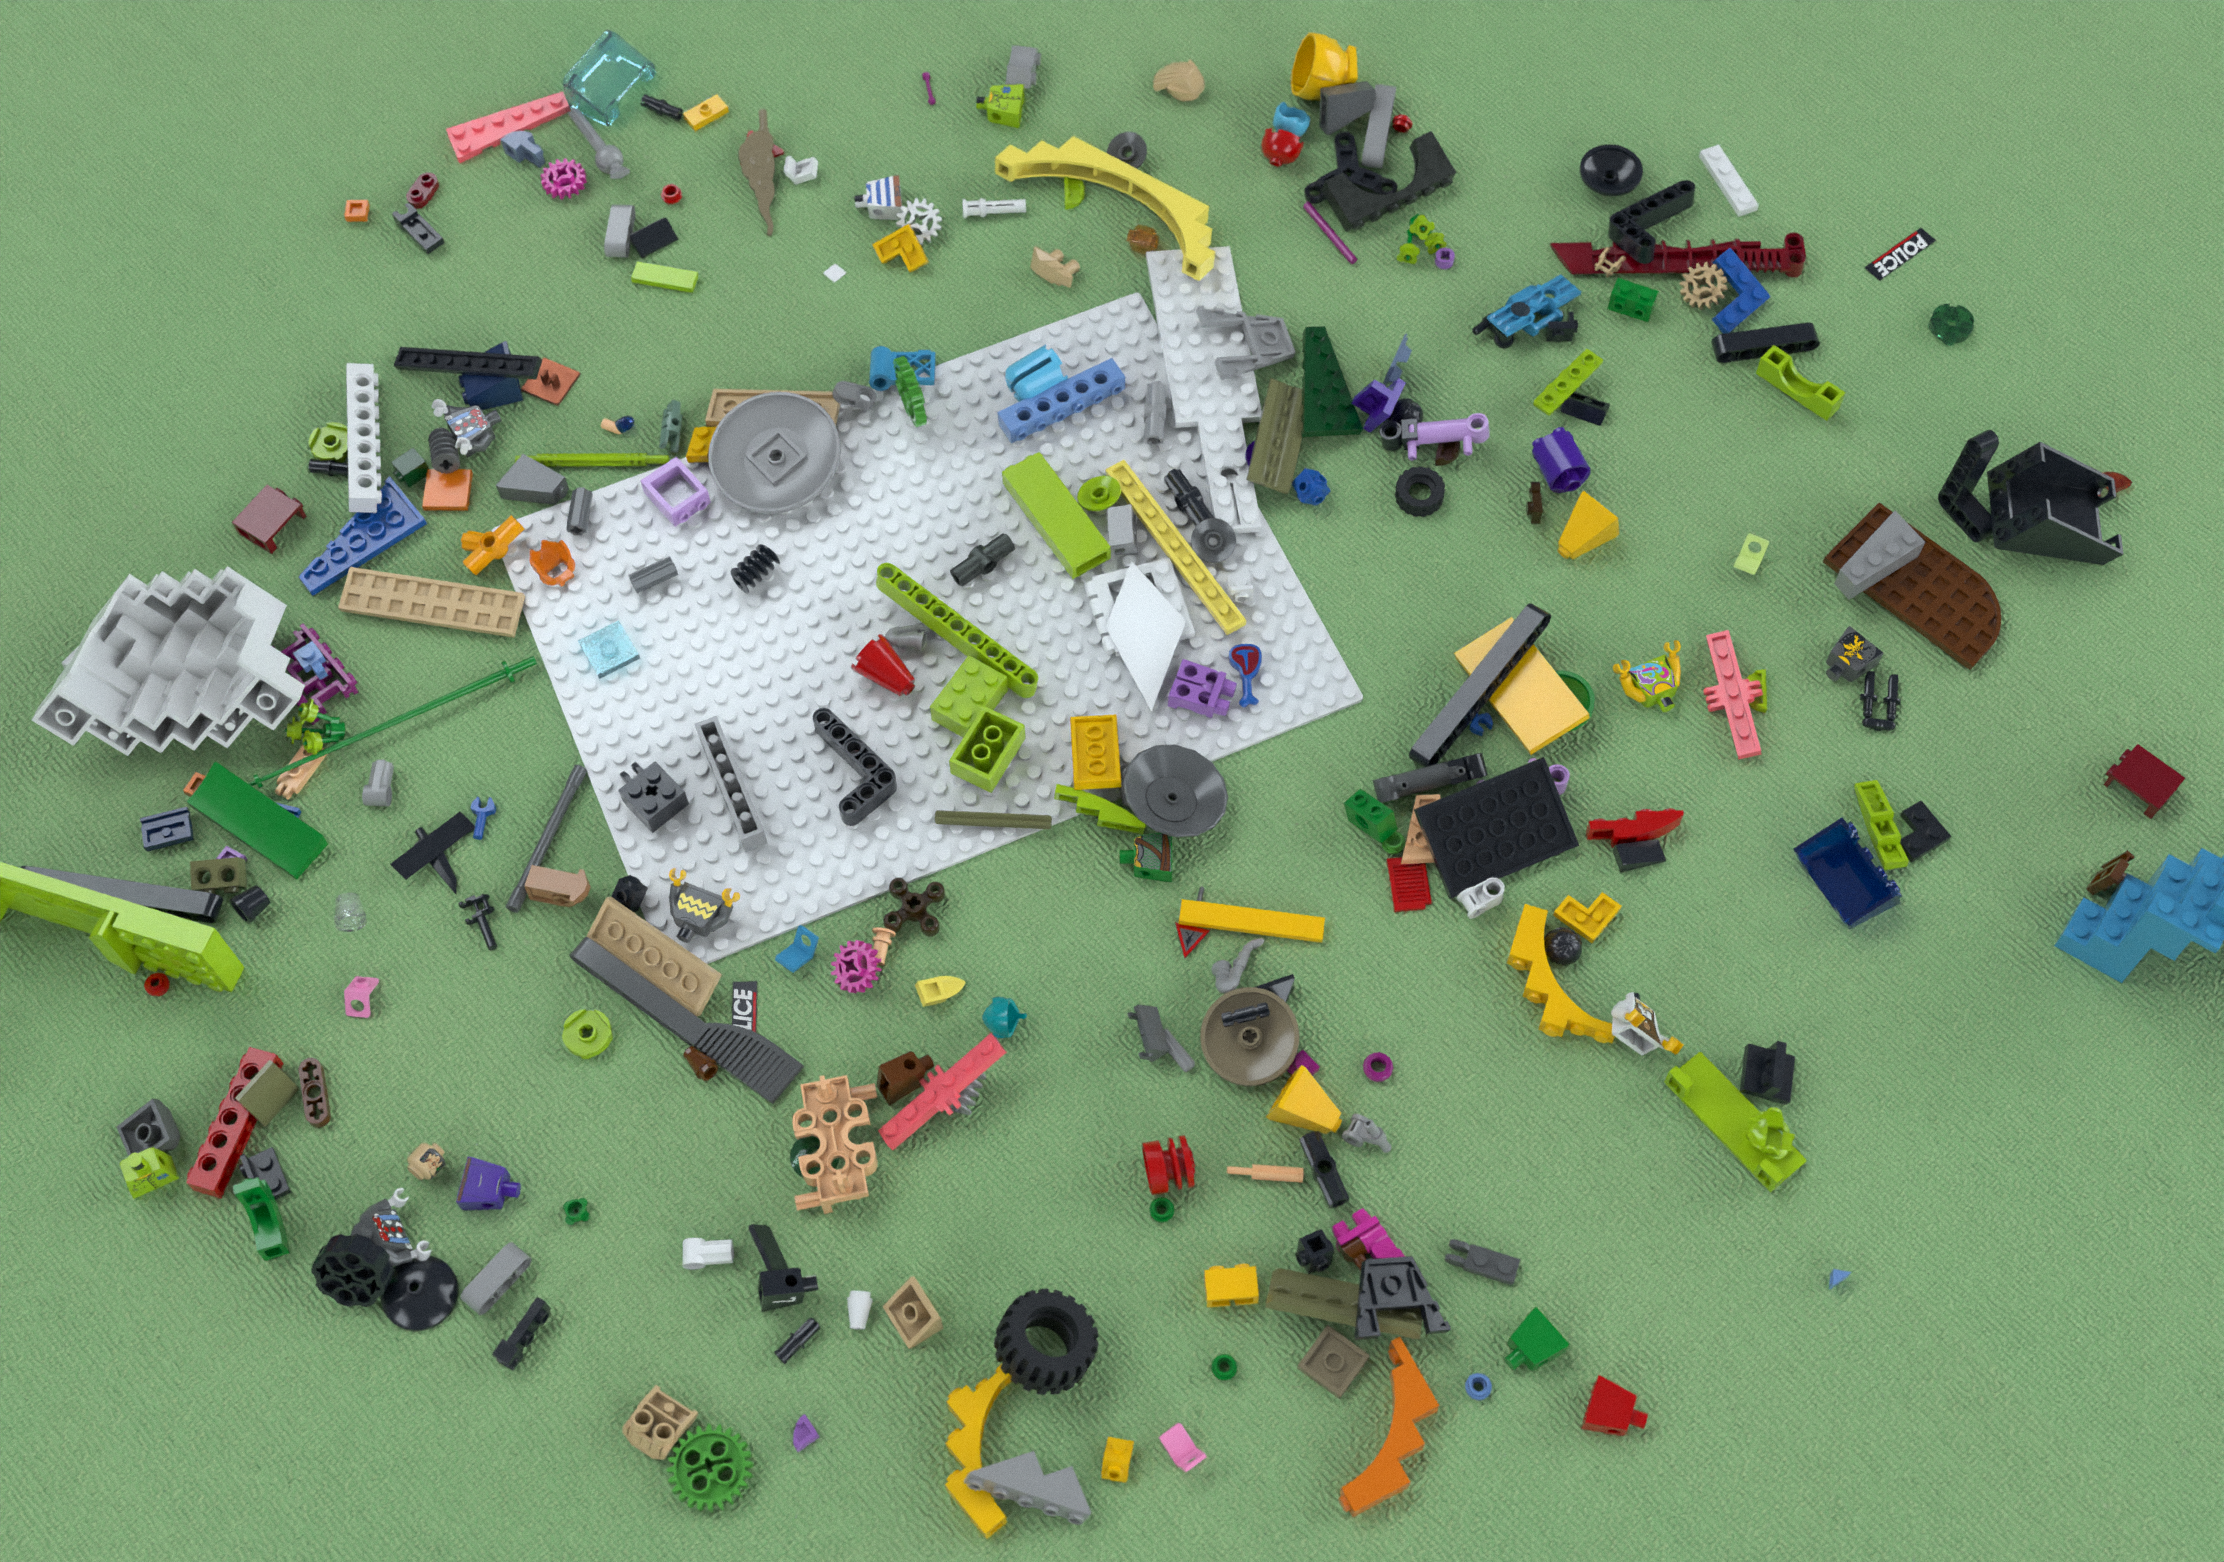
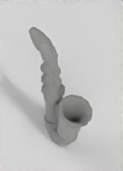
(908, 636)
(1228, 977)

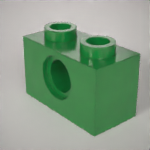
(1370, 816)

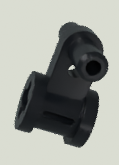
(1503, 342)

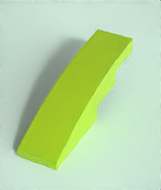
(1108, 813)
(1880, 824)

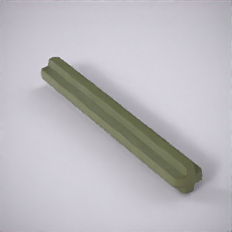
(993, 819)

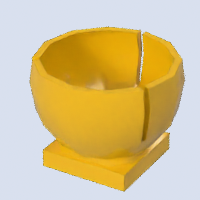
(1322, 64)

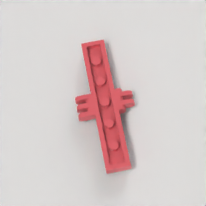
(1733, 694)
(941, 1091)

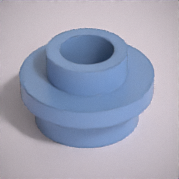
(1481, 1379)

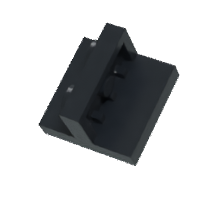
(1768, 1072)

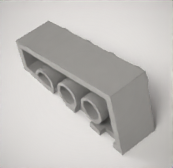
(1882, 554)

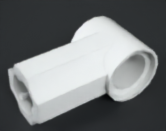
(700, 1252)

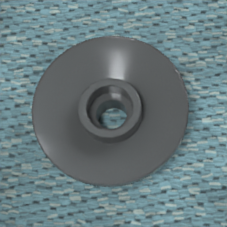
(1125, 143)
(1215, 529)

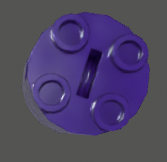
(1560, 461)

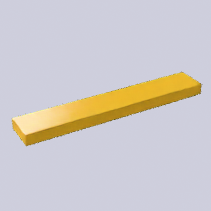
(1251, 920)

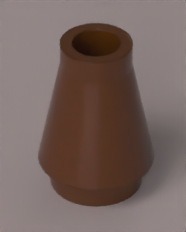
(701, 1064)

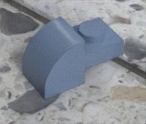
(521, 146)

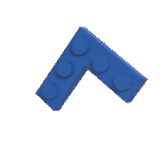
(1746, 285)

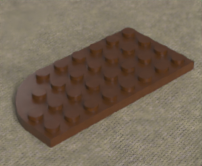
(1931, 593)

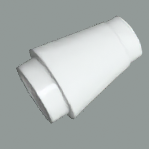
(858, 1308)

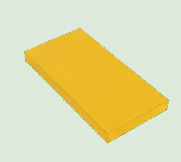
(1095, 752)

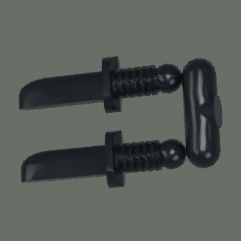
(1891, 701)

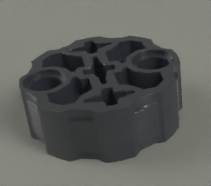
(352, 1270)

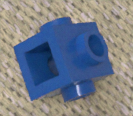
(1311, 487)

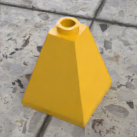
(1587, 528)
(1305, 1104)

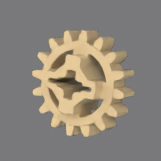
(1707, 277)

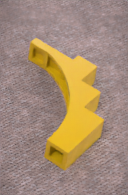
(1541, 986)
(965, 1446)

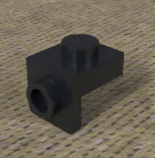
(1562, 330)

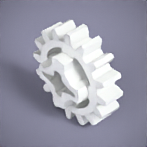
(926, 217)

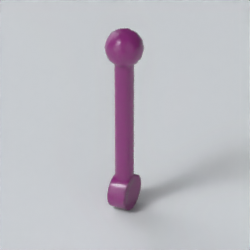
(926, 76)

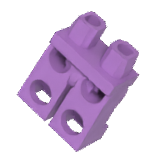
(1200, 689)

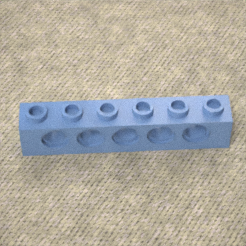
(1061, 400)

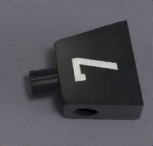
(783, 1288)

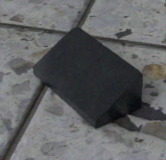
(653, 237)
(1585, 408)
(767, 1247)

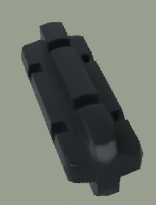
(1245, 1014)

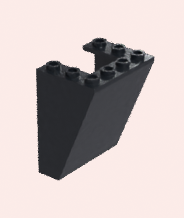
(2050, 507)

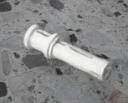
(984, 207)

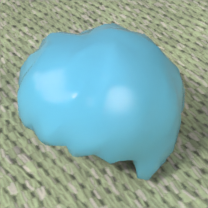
(1291, 119)

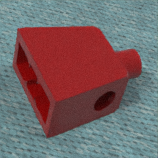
(1612, 1409)

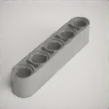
(1378, 126)

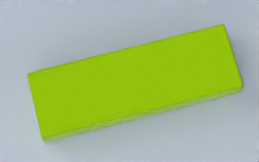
(664, 277)

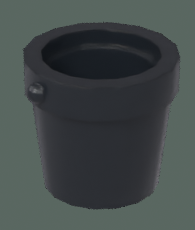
(250, 903)

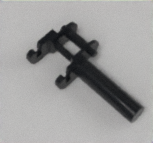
(480, 917)

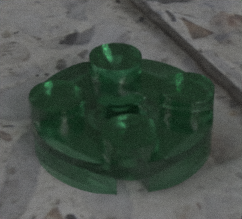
(1947, 333)

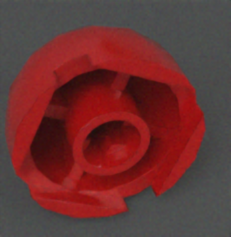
(1281, 147)

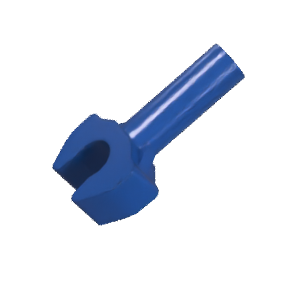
(1480, 718)
(481, 814)

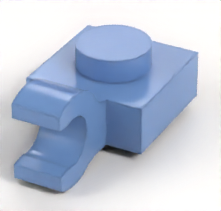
(311, 659)

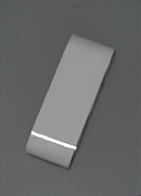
(618, 231)
(496, 1278)

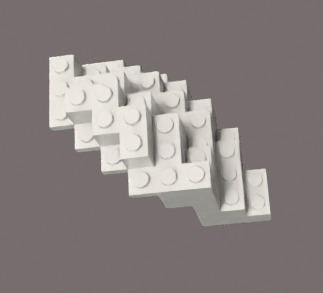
(175, 665)

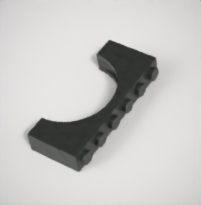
(1357, 206)

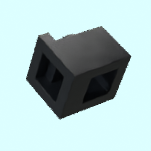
(629, 892)

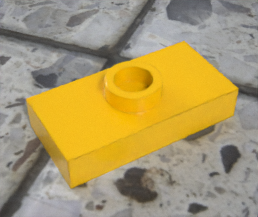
(705, 112)

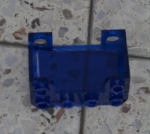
(1847, 874)

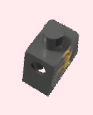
(1852, 656)

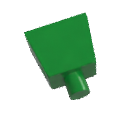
(1535, 1342)

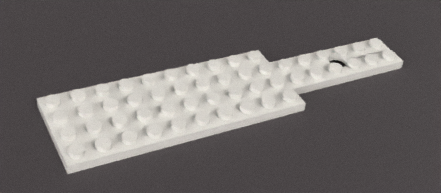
(1194, 382)

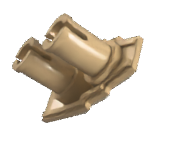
(1050, 268)

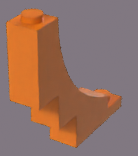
(1411, 1404)

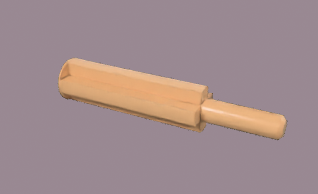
(1270, 1172)

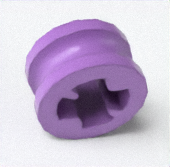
(1444, 264)

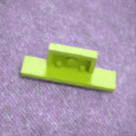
(1567, 382)

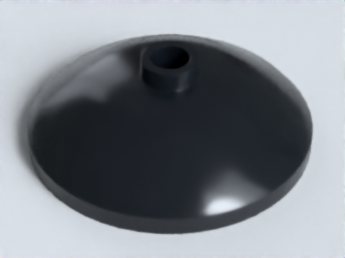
(1611, 170)
(427, 1305)

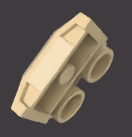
(658, 1424)

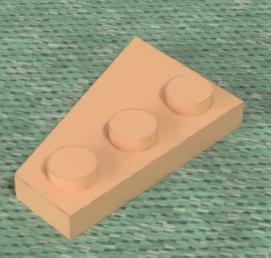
(1416, 847)

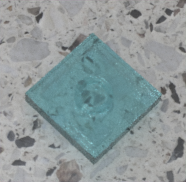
(609, 649)

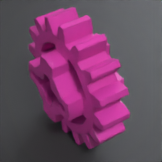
(563, 178)
(853, 963)

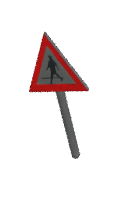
(1190, 935)

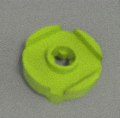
(320, 437)
(596, 1042)

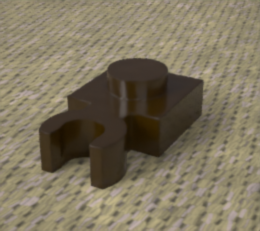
(1534, 507)

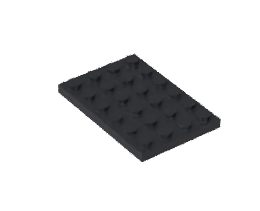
(1496, 827)

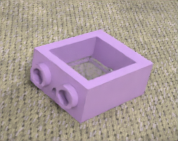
(675, 491)

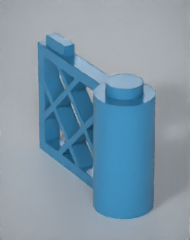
(883, 373)

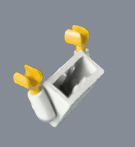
(1638, 1028)

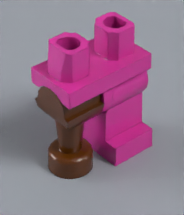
(1364, 1239)

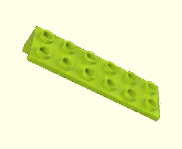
(1727, 1116)

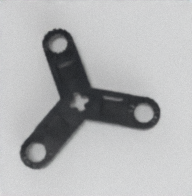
(1346, 162)

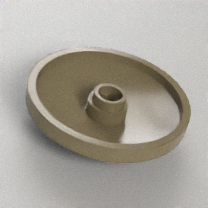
(1253, 1050)

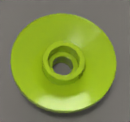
(1099, 493)

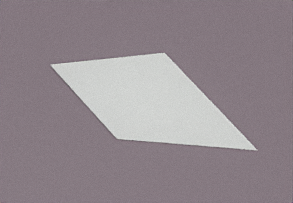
(1144, 632)

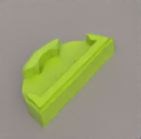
(1073, 192)
(1760, 703)

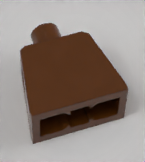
(902, 1076)

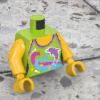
(1653, 680)

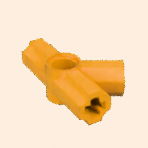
(489, 545)

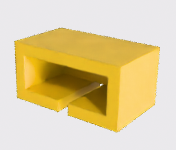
(1231, 1284)

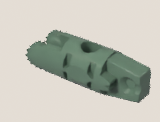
(671, 426)

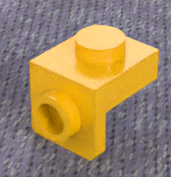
(1117, 1459)

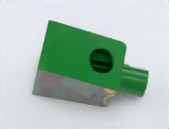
(1150, 857)

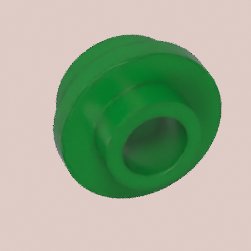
(1158, 1203)
(1224, 1359)

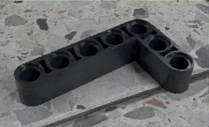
(1629, 225)
(1957, 490)
(859, 762)

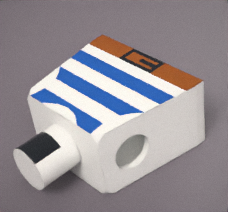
(882, 198)

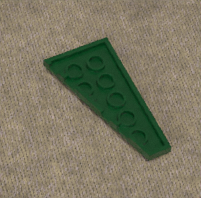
(1324, 390)

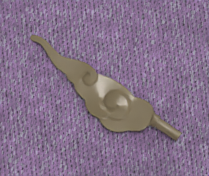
(759, 166)

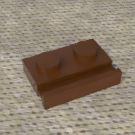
(2112, 872)

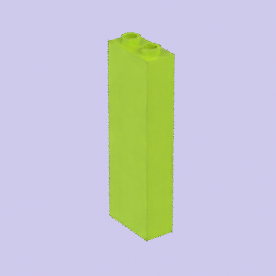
(1056, 515)

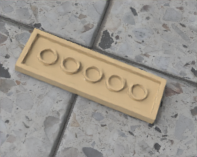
(726, 399)
(654, 956)

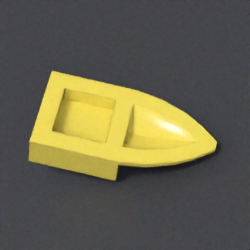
(938, 989)

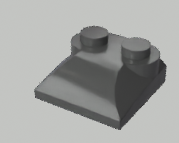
(149, 1128)

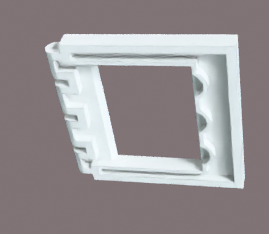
(1102, 601)

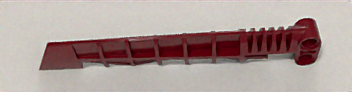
(1790, 259)

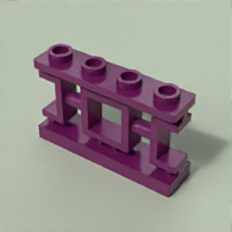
(325, 692)

